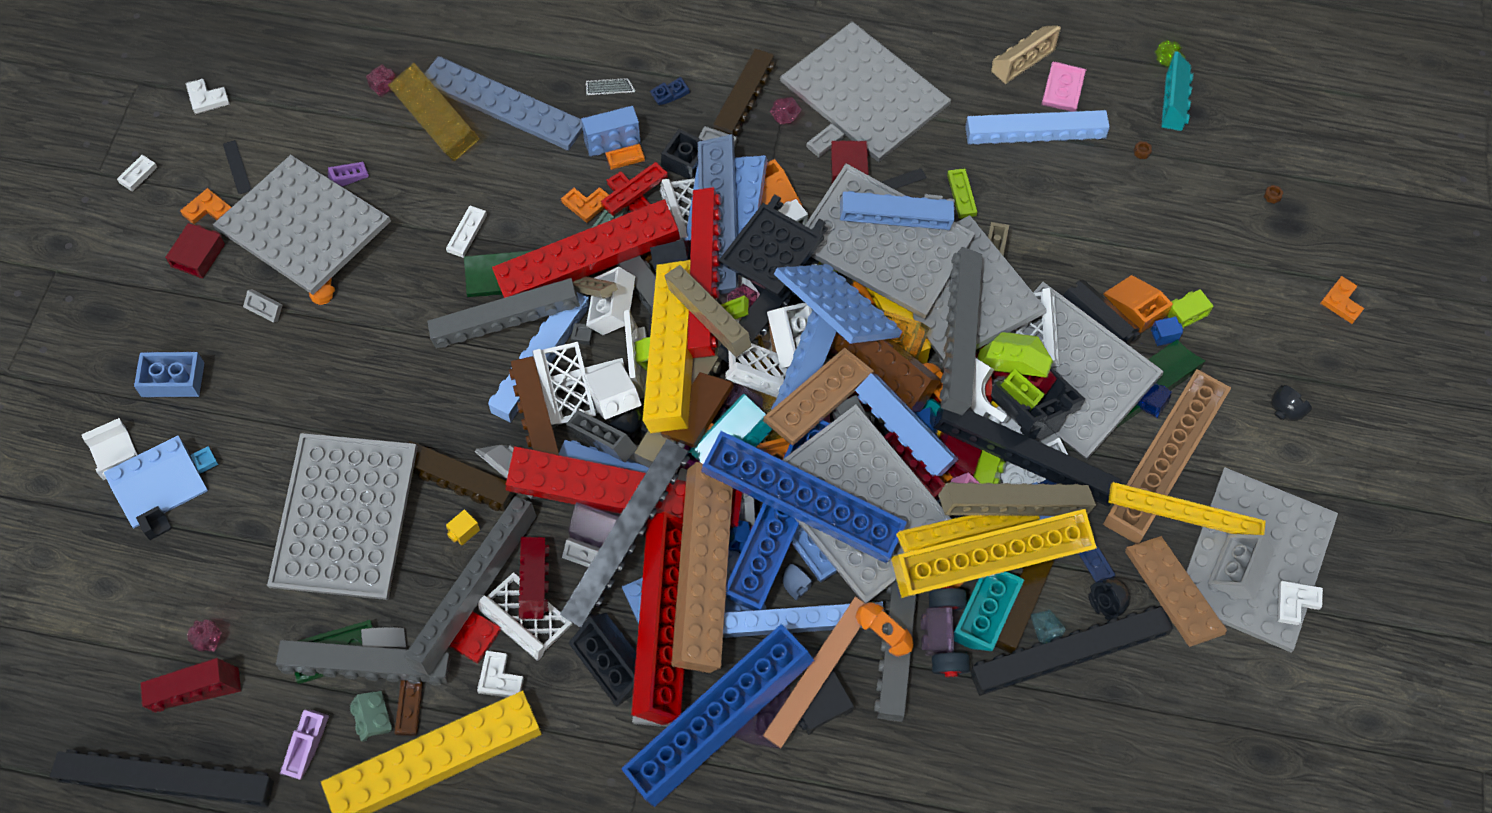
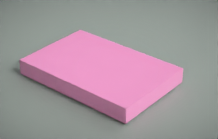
(1063, 87)

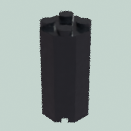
(1102, 311)

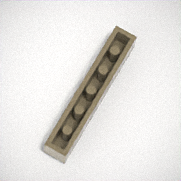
(708, 311)

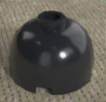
(1289, 404)
(627, 422)
(1109, 597)

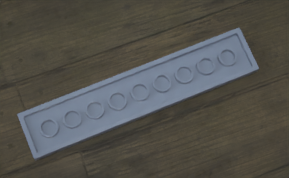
(504, 103)
(717, 170)

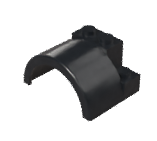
(1049, 412)

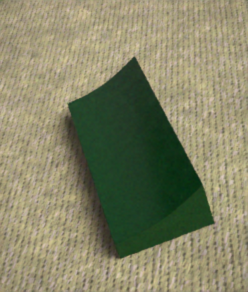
(480, 275)
(1177, 366)

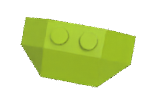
(1017, 352)

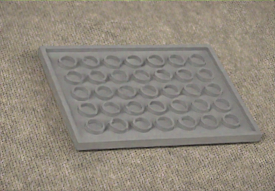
(865, 91)
(302, 224)
(891, 260)
(1003, 297)
(1100, 369)
(862, 463)
(343, 516)
(1300, 539)

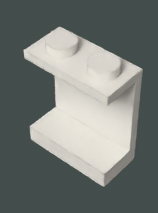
(109, 445)

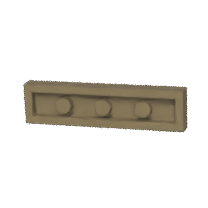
(595, 287)

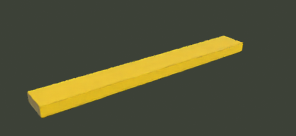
(1184, 510)
(956, 529)

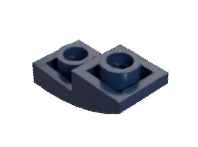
(671, 92)

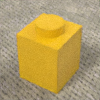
(462, 528)

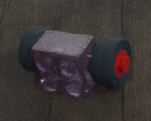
(939, 632)

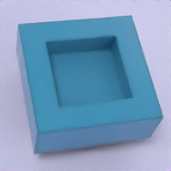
(204, 459)

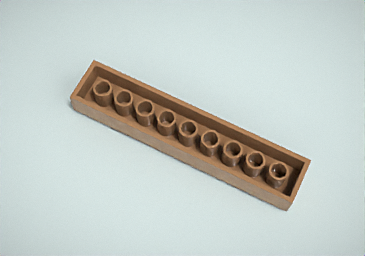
(1170, 451)
(702, 573)

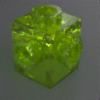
(1166, 50)

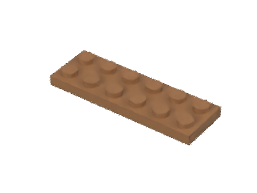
(817, 396)
(1175, 591)

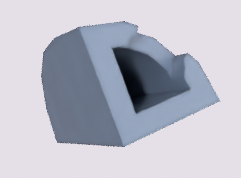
(795, 581)

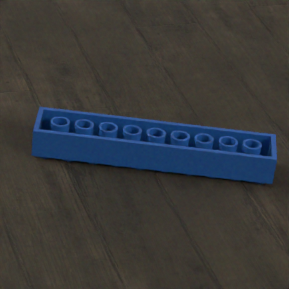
(803, 496)
(764, 549)
(717, 715)

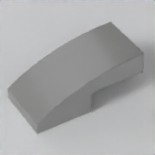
(384, 638)

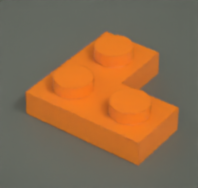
(205, 203)
(584, 207)
(1339, 302)

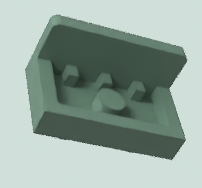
(370, 715)

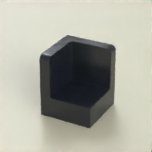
(154, 523)

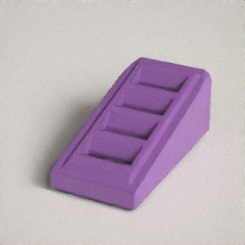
(336, 173)

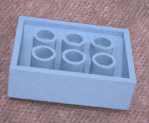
(154, 478)

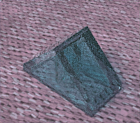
(1047, 626)

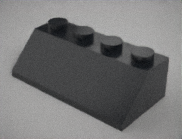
(606, 656)

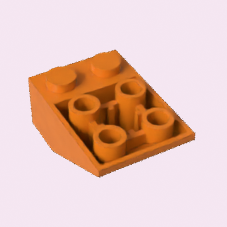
(777, 183)
(1139, 302)

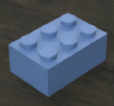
(611, 131)
(169, 374)

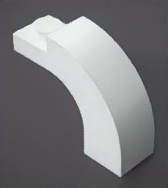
(979, 401)

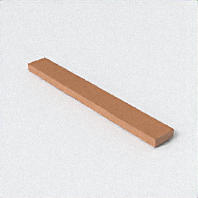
(814, 676)

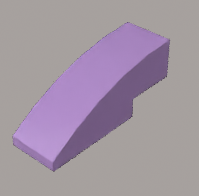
(304, 743)

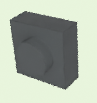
(581, 334)

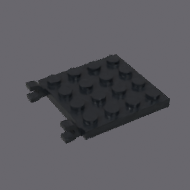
(769, 243)

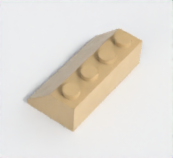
(1025, 53)

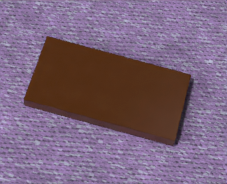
(706, 399)

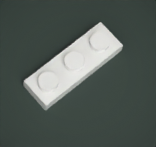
(466, 231)

